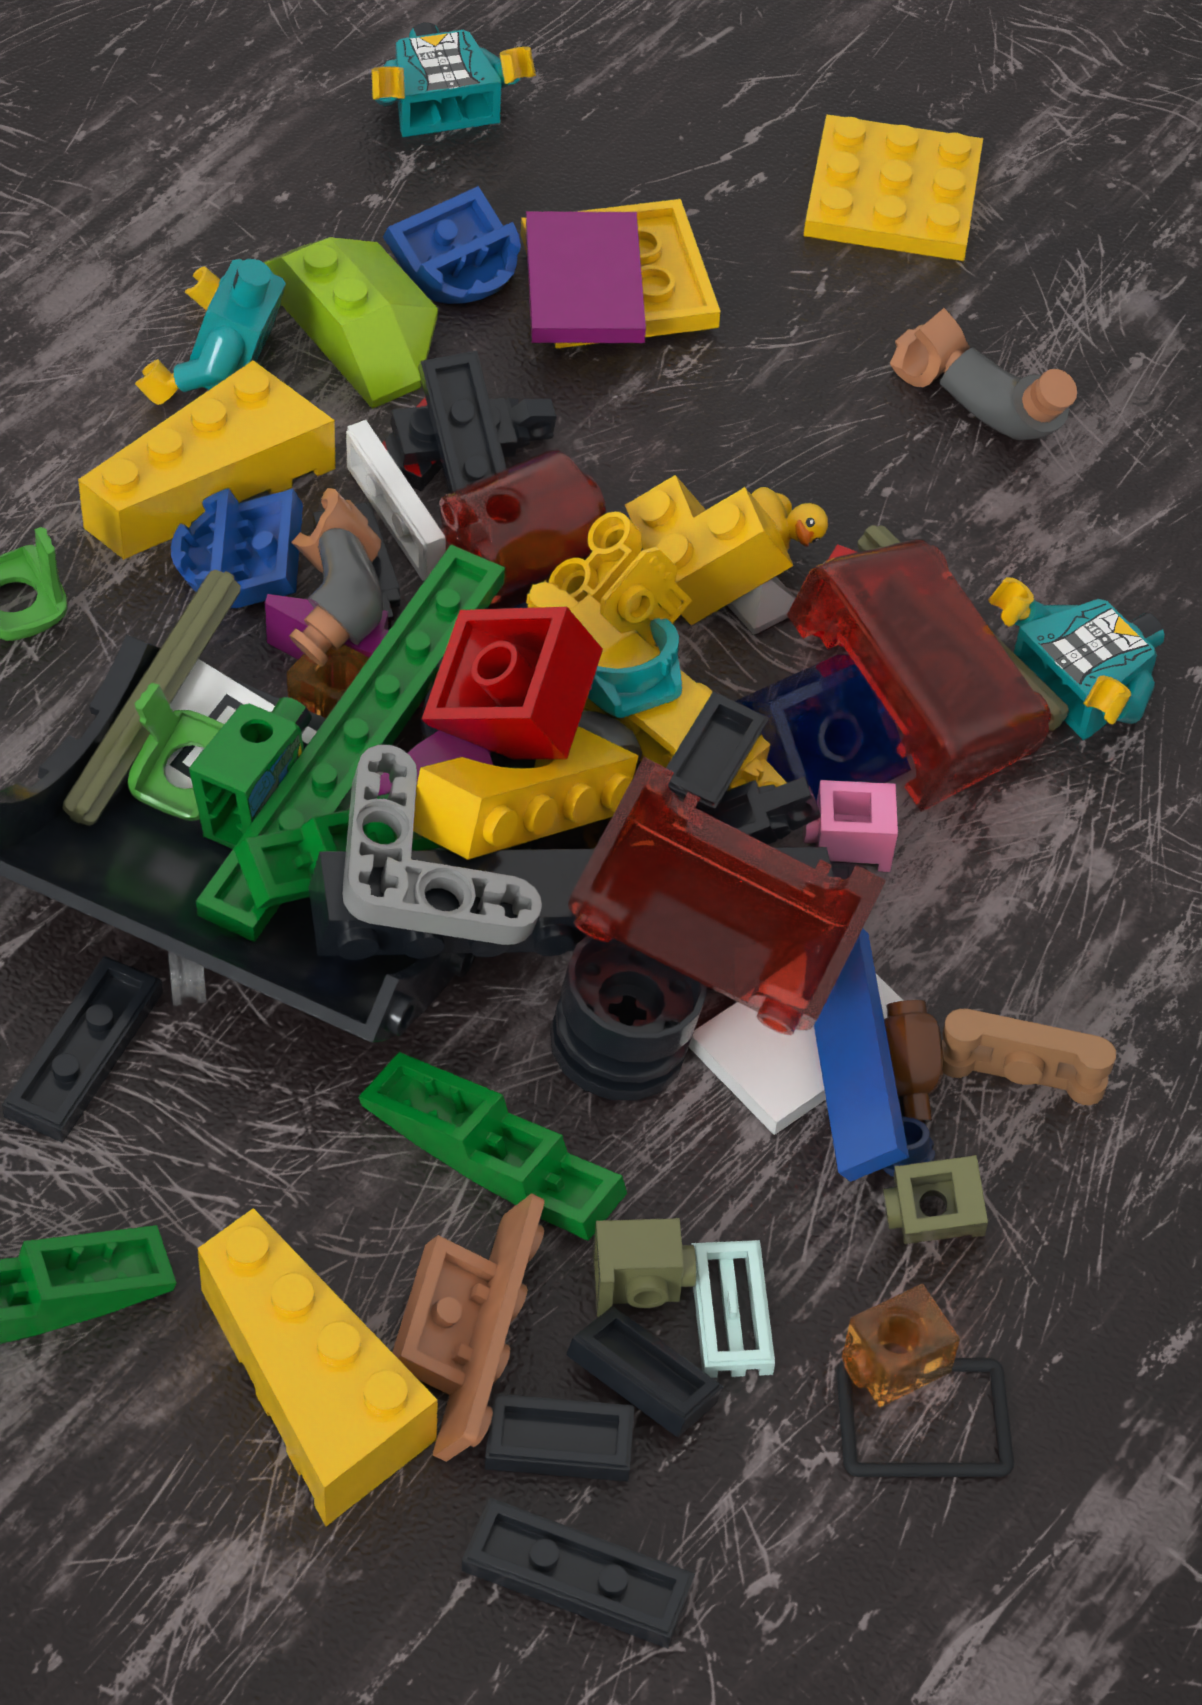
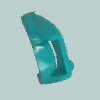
(642, 686)

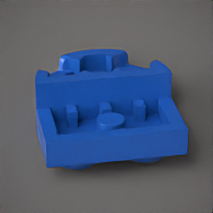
(456, 249)
(245, 540)

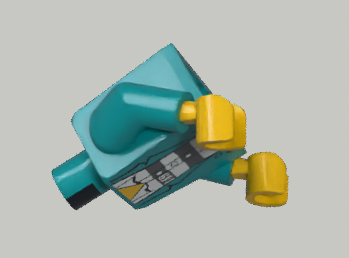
(447, 80)
(233, 331)
(1085, 655)

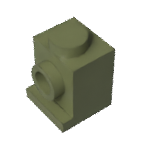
(952, 1180)
(641, 1263)

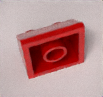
(515, 681)

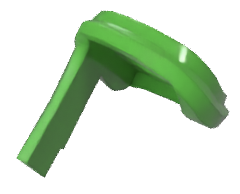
(38, 569)
(168, 733)

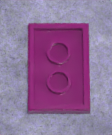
(584, 277)

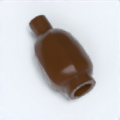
(915, 1055)

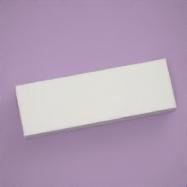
(394, 499)

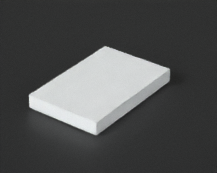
(765, 1069)

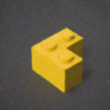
(716, 550)

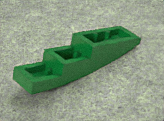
(283, 862)
(490, 1146)
(80, 1279)

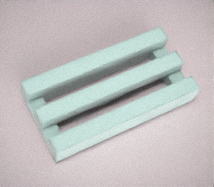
(736, 1358)

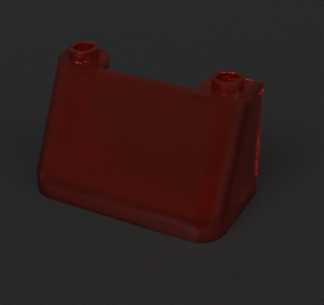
(928, 663)
(721, 904)

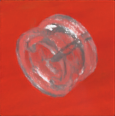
(186, 979)

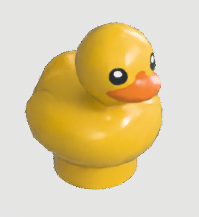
(804, 523)

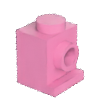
(856, 822)

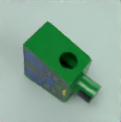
(246, 766)

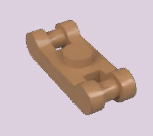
(1027, 1053)

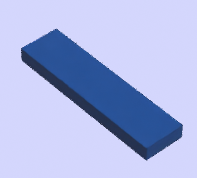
(859, 1070)

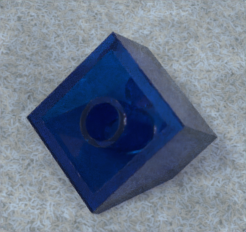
(828, 726)

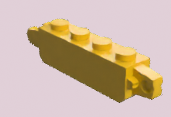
(664, 726)

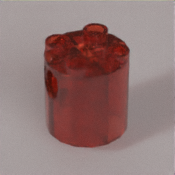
(525, 518)

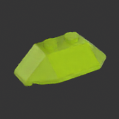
(359, 313)

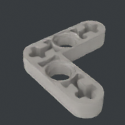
(407, 880)

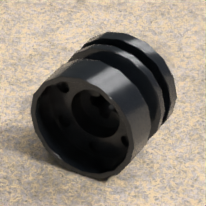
(623, 1021)

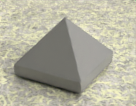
(763, 605)

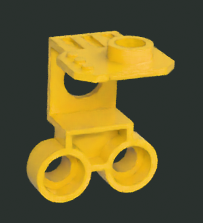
(626, 581)

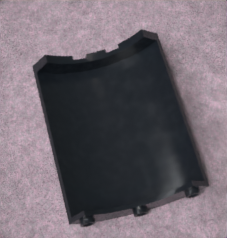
(151, 867)

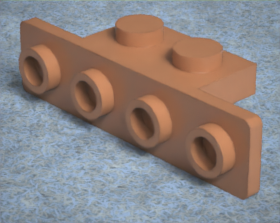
(461, 1319)

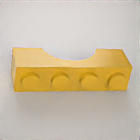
(491, 807)

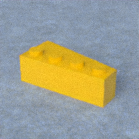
(236, 436)
(317, 1369)

